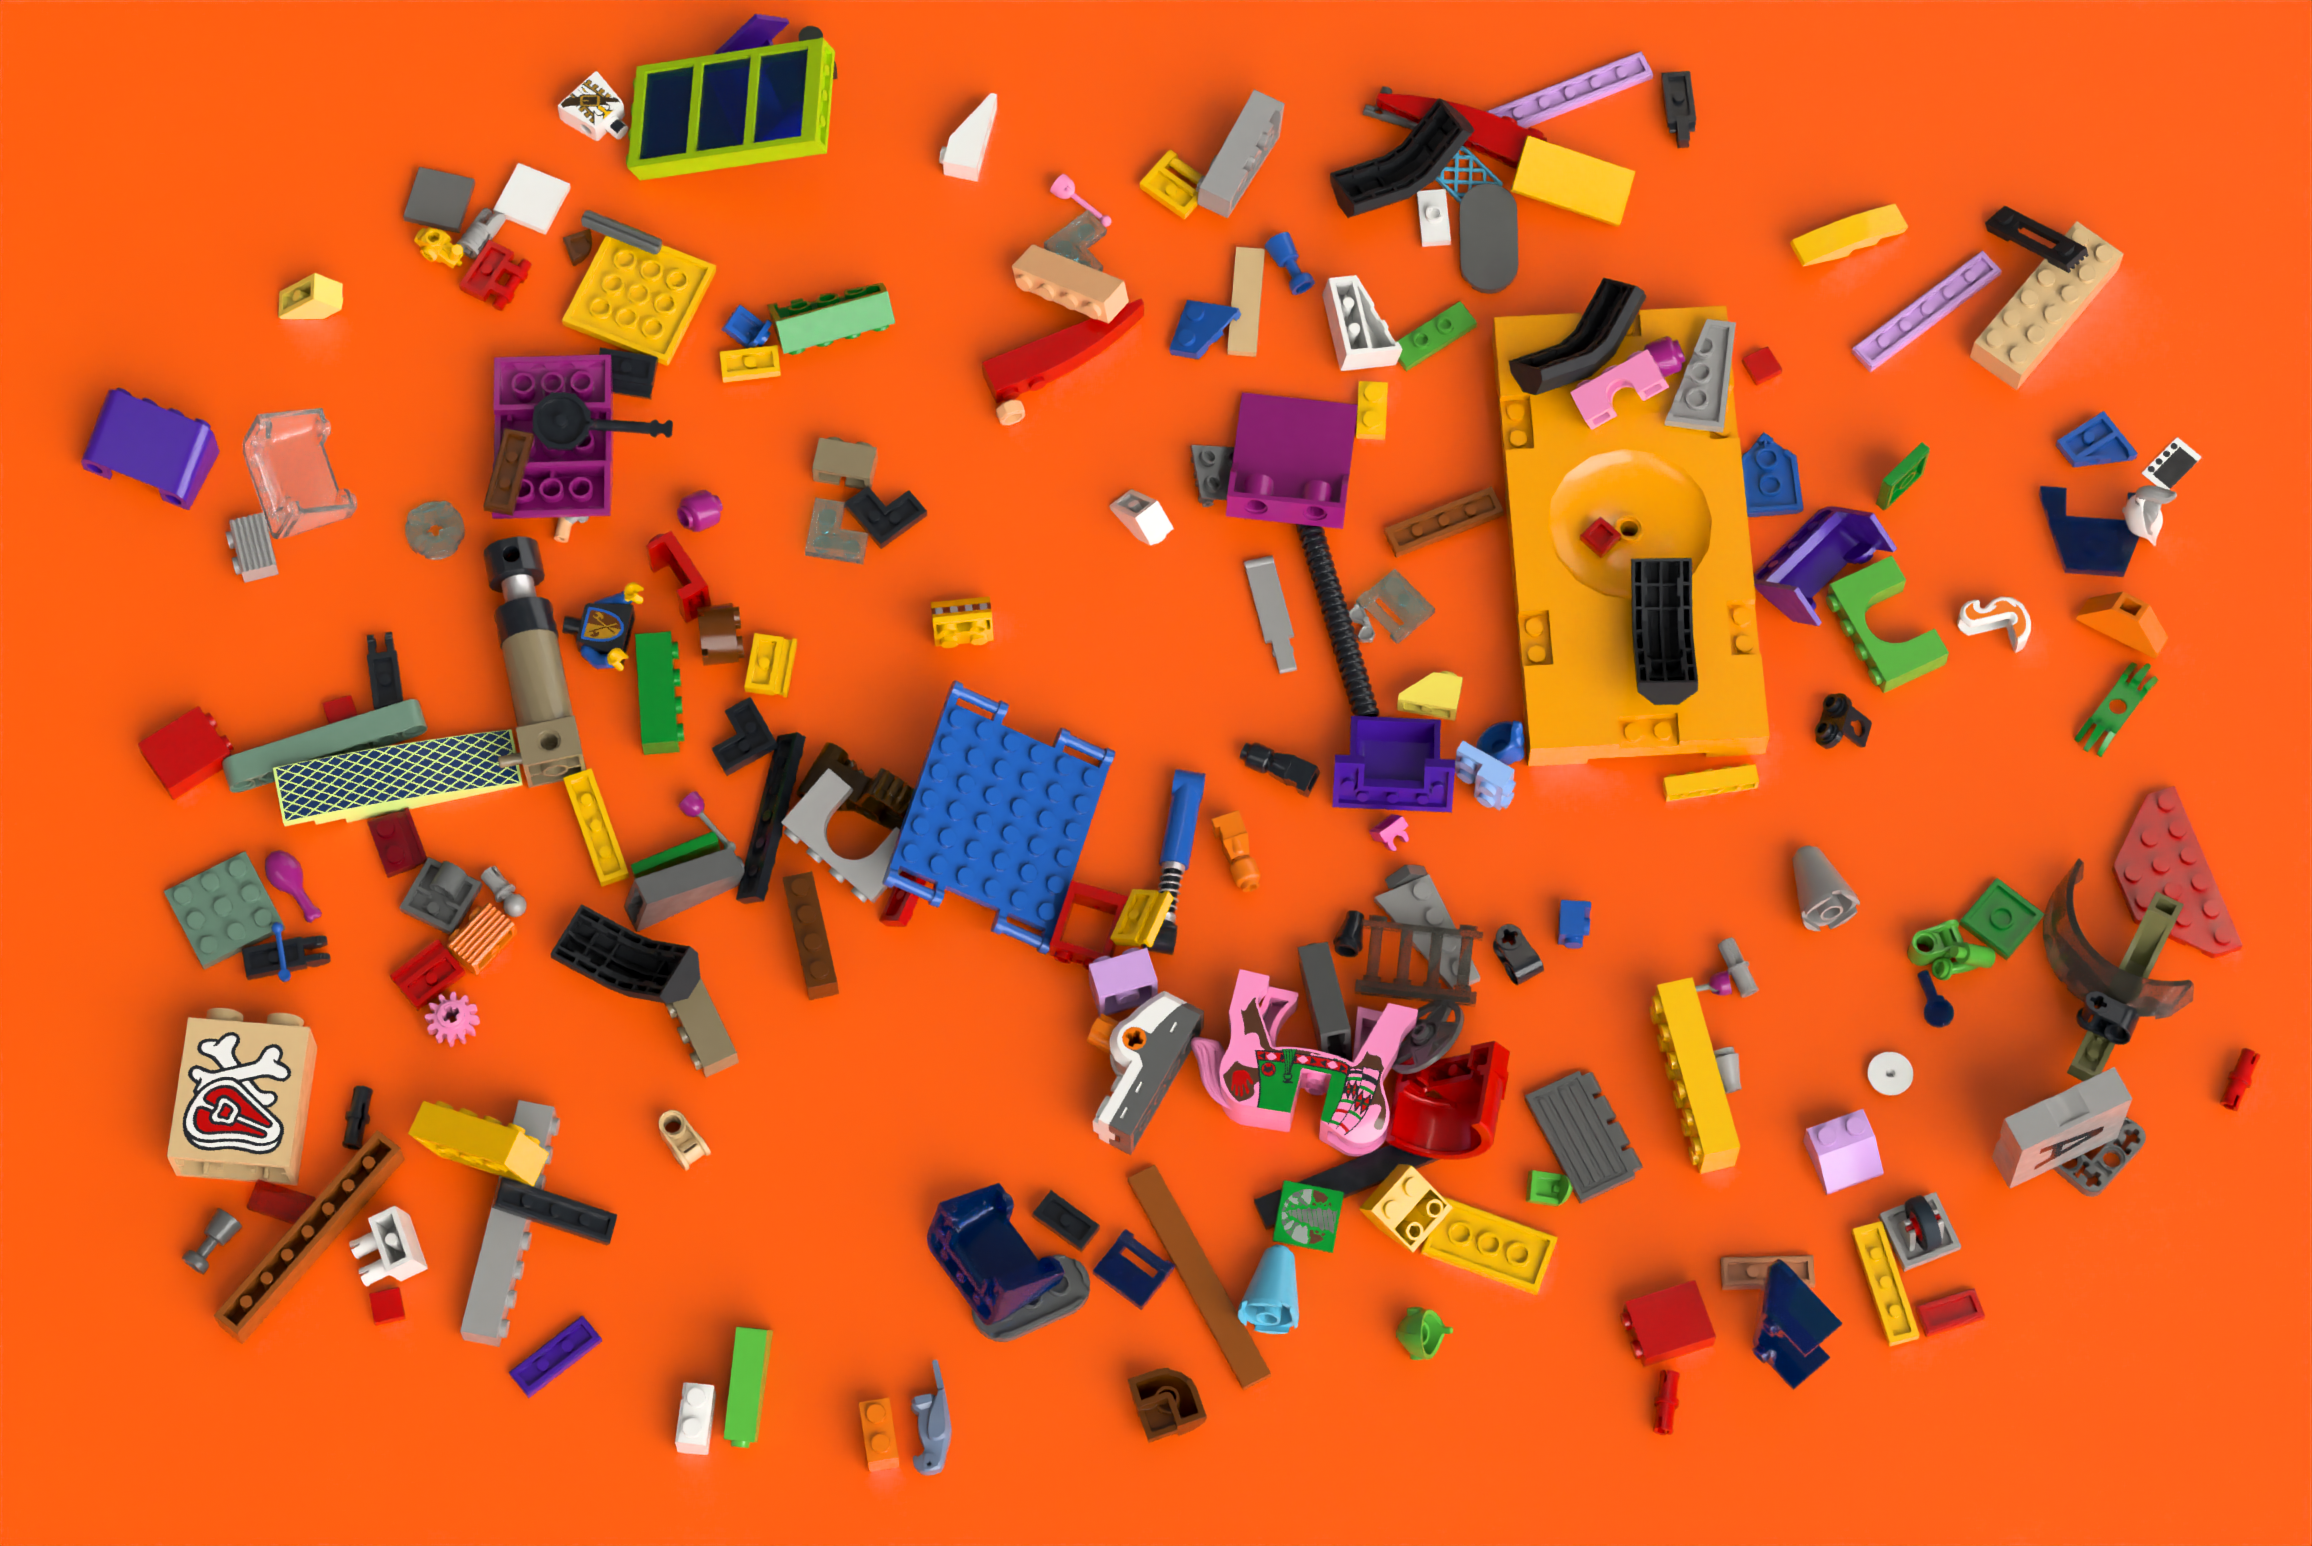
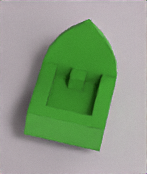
(1547, 1188)

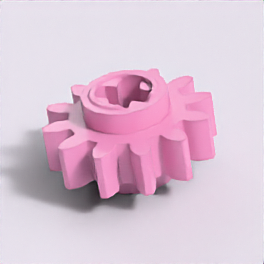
(441, 1024)

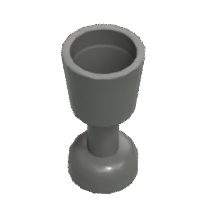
(219, 1231)

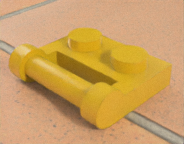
(1169, 188)

